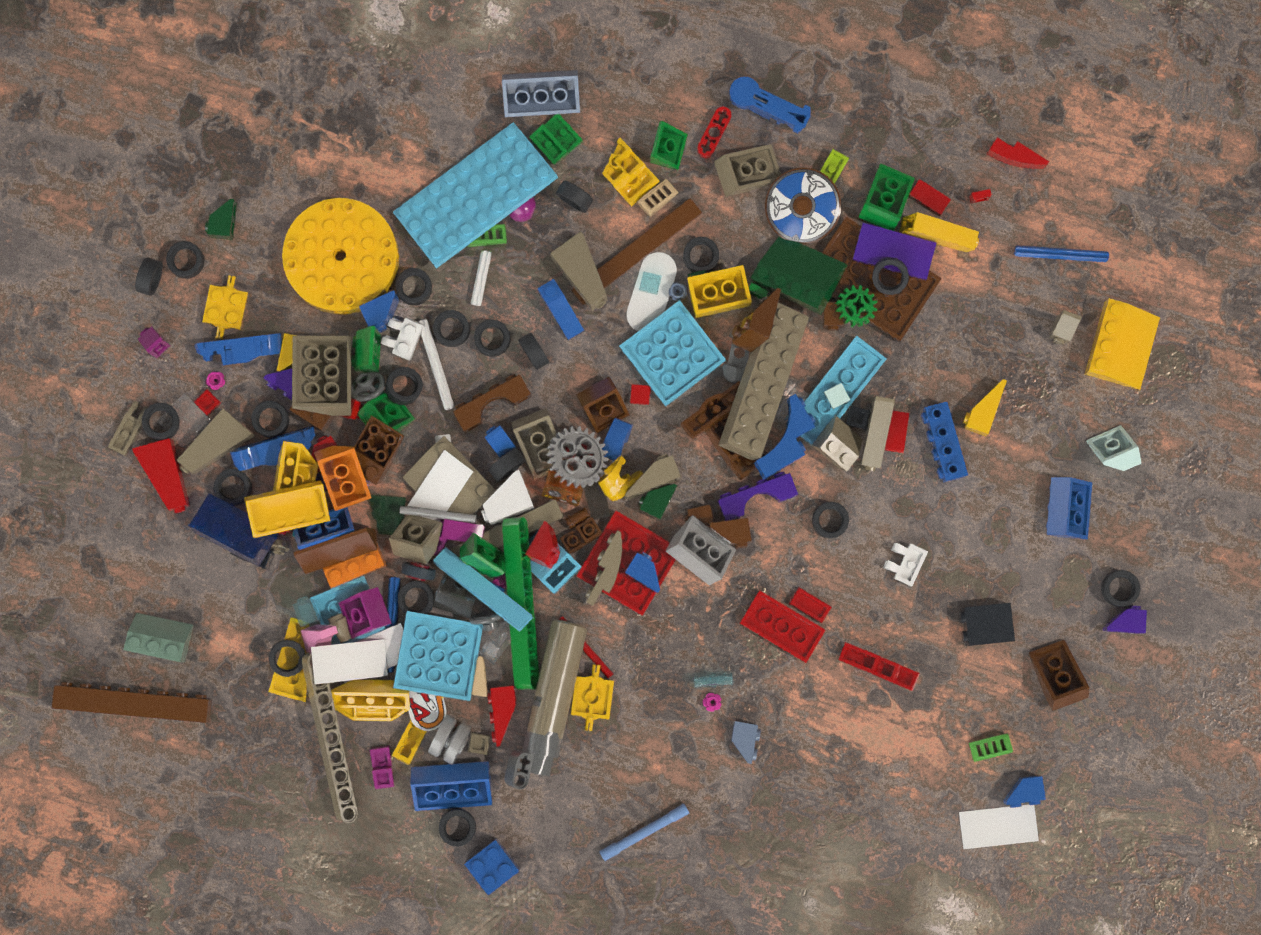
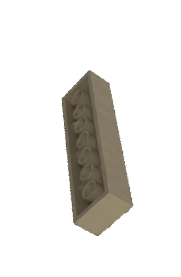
(763, 386)

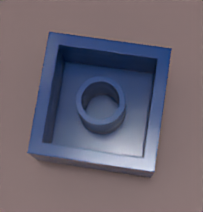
(492, 867)

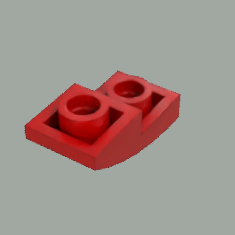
(897, 432)

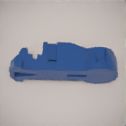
(747, 95)
(240, 349)
(268, 450)

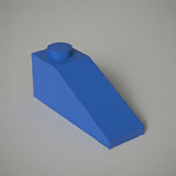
(560, 309)

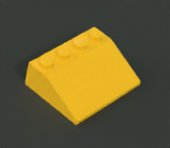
(1122, 344)

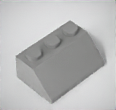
(701, 551)

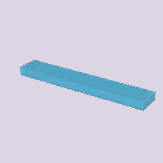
(483, 589)

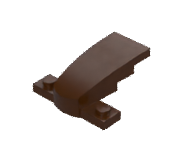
(712, 419)

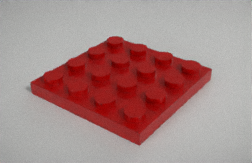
(634, 539)

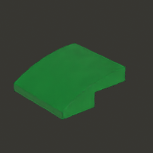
(556, 139)

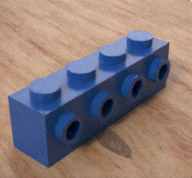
(944, 441)

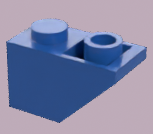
(499, 441)
(1026, 790)

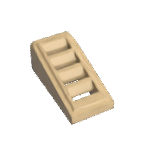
(651, 211)
(480, 682)

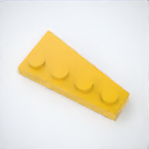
(292, 686)

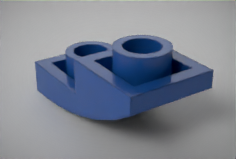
(616, 437)

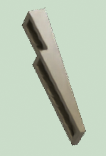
(549, 512)

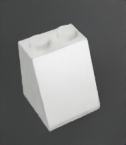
(508, 501)

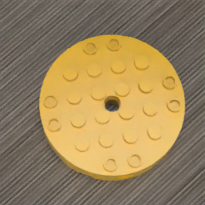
(333, 229)

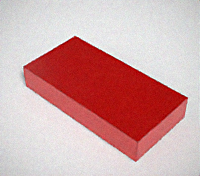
(929, 197)
(810, 605)

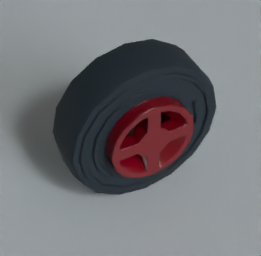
(418, 571)

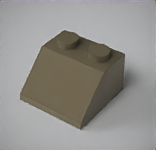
(839, 444)
(416, 538)

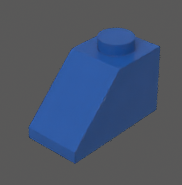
(644, 571)

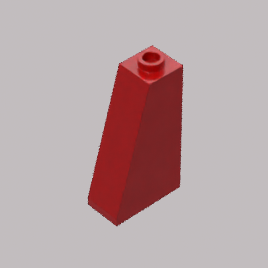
(163, 470)

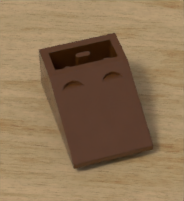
(377, 449)

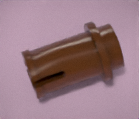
(577, 518)

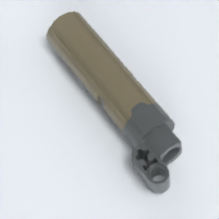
(550, 704)

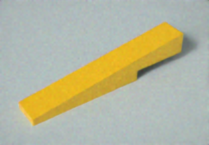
(409, 743)

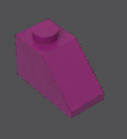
(153, 342)

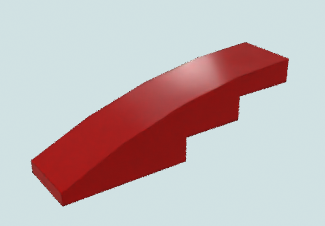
(879, 666)

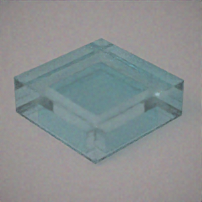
(650, 283)

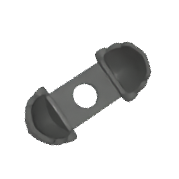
(735, 368)

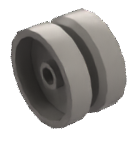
(449, 739)

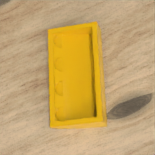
(287, 509)

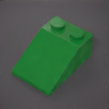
(886, 197)
(367, 350)

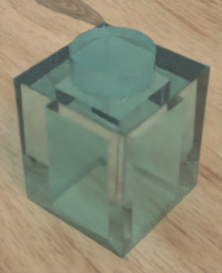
(306, 611)

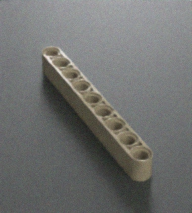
(327, 749)

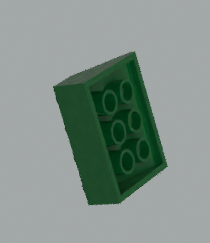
(800, 273)

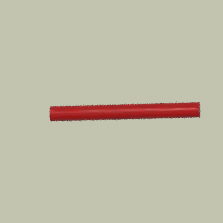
(595, 658)

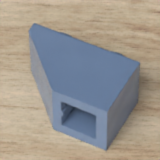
(744, 739)

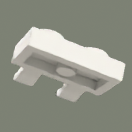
(407, 339)
(910, 564)

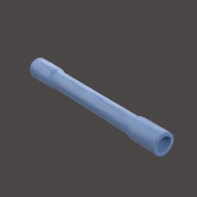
(615, 848)

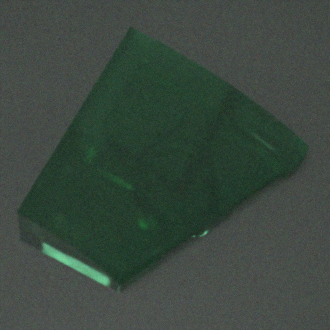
(387, 512)

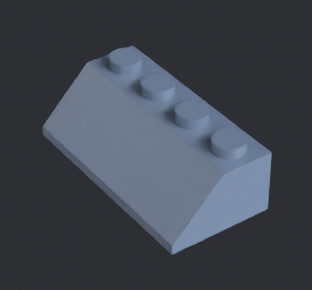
(541, 93)

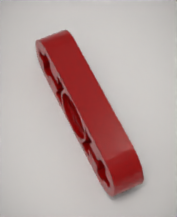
(703, 142)

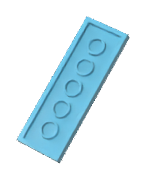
(854, 371)

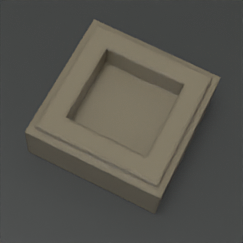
(479, 743)

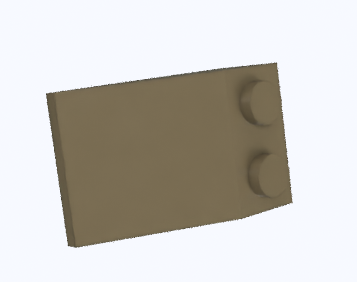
(747, 170)
(534, 436)
(658, 475)

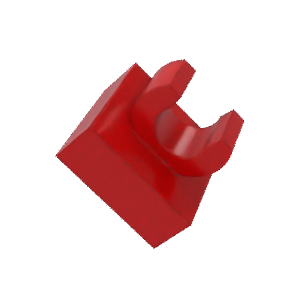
(355, 405)

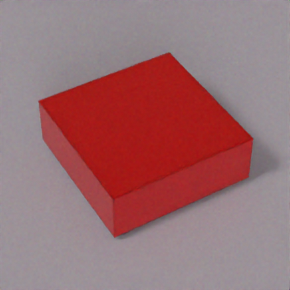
(980, 196)
(640, 394)
(207, 402)

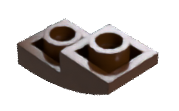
(581, 536)

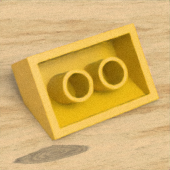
(719, 291)

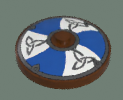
(803, 205)

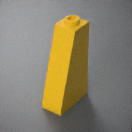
(940, 232)

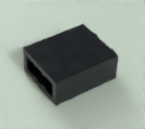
(987, 624)

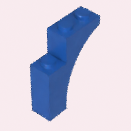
(788, 448)

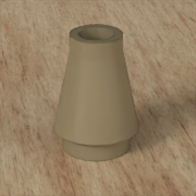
(342, 628)

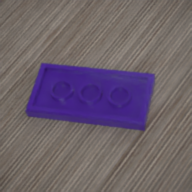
(879, 243)

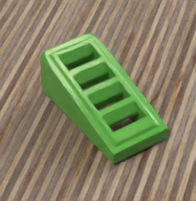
(486, 241)
(1008, 747)

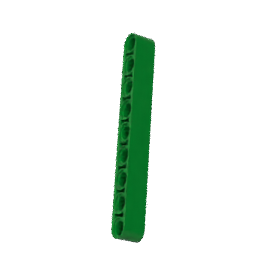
(521, 591)

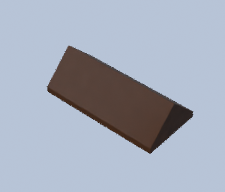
(337, 550)

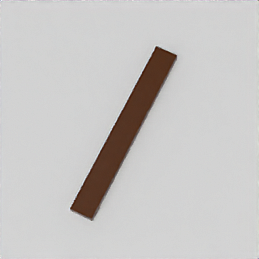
(646, 244)

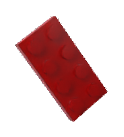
(782, 626)

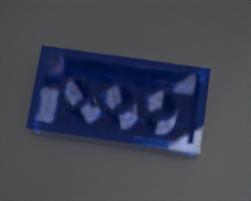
(230, 529)

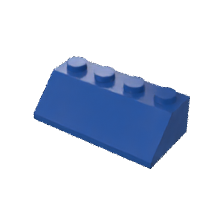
(451, 786)

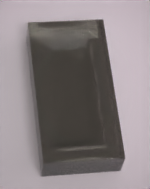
(596, 501)

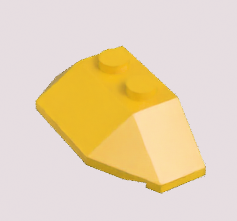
(294, 466)
(370, 700)

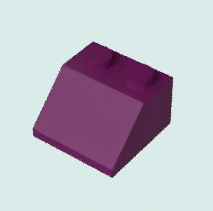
(365, 612)

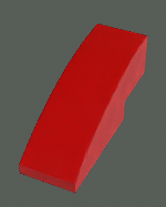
(1016, 156)

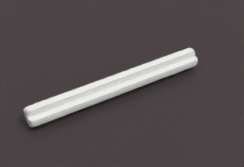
(436, 366)

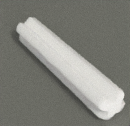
(481, 277)

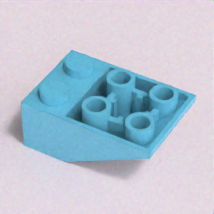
(560, 573)

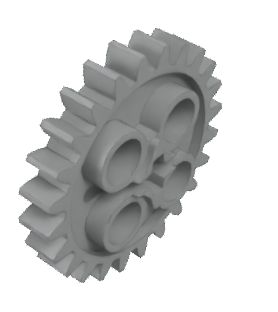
(582, 473)

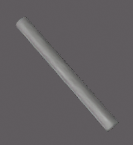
(438, 514)

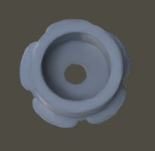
(677, 286)

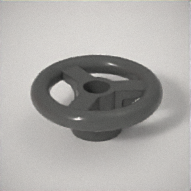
(363, 382)
(487, 619)

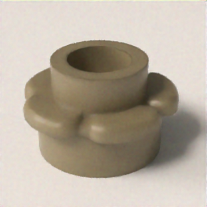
(280, 547)

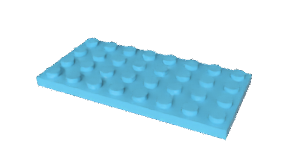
(475, 195)

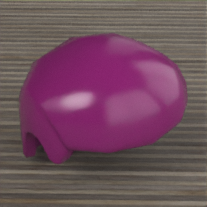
(525, 211)

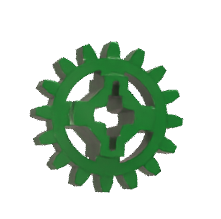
(857, 298)

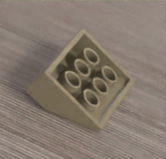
(322, 374)
(474, 492)

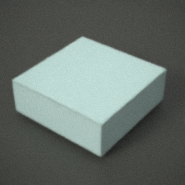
(837, 396)

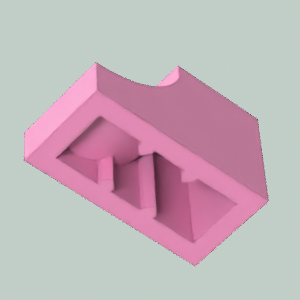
(317, 636)

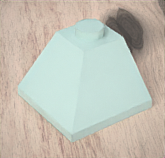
(1115, 449)

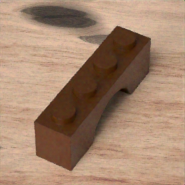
(512, 390)

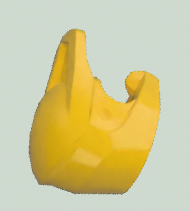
(615, 486)

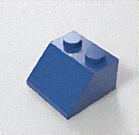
(380, 310)

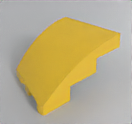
(629, 174)

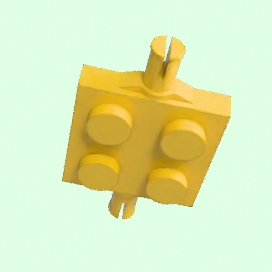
(225, 307)
(592, 697)

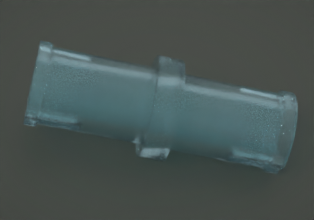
(713, 680)

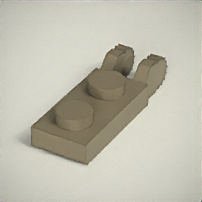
(127, 430)

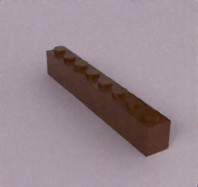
(132, 703)

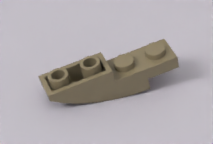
(610, 561)

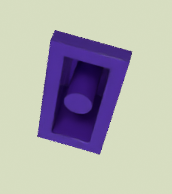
(1128, 621)

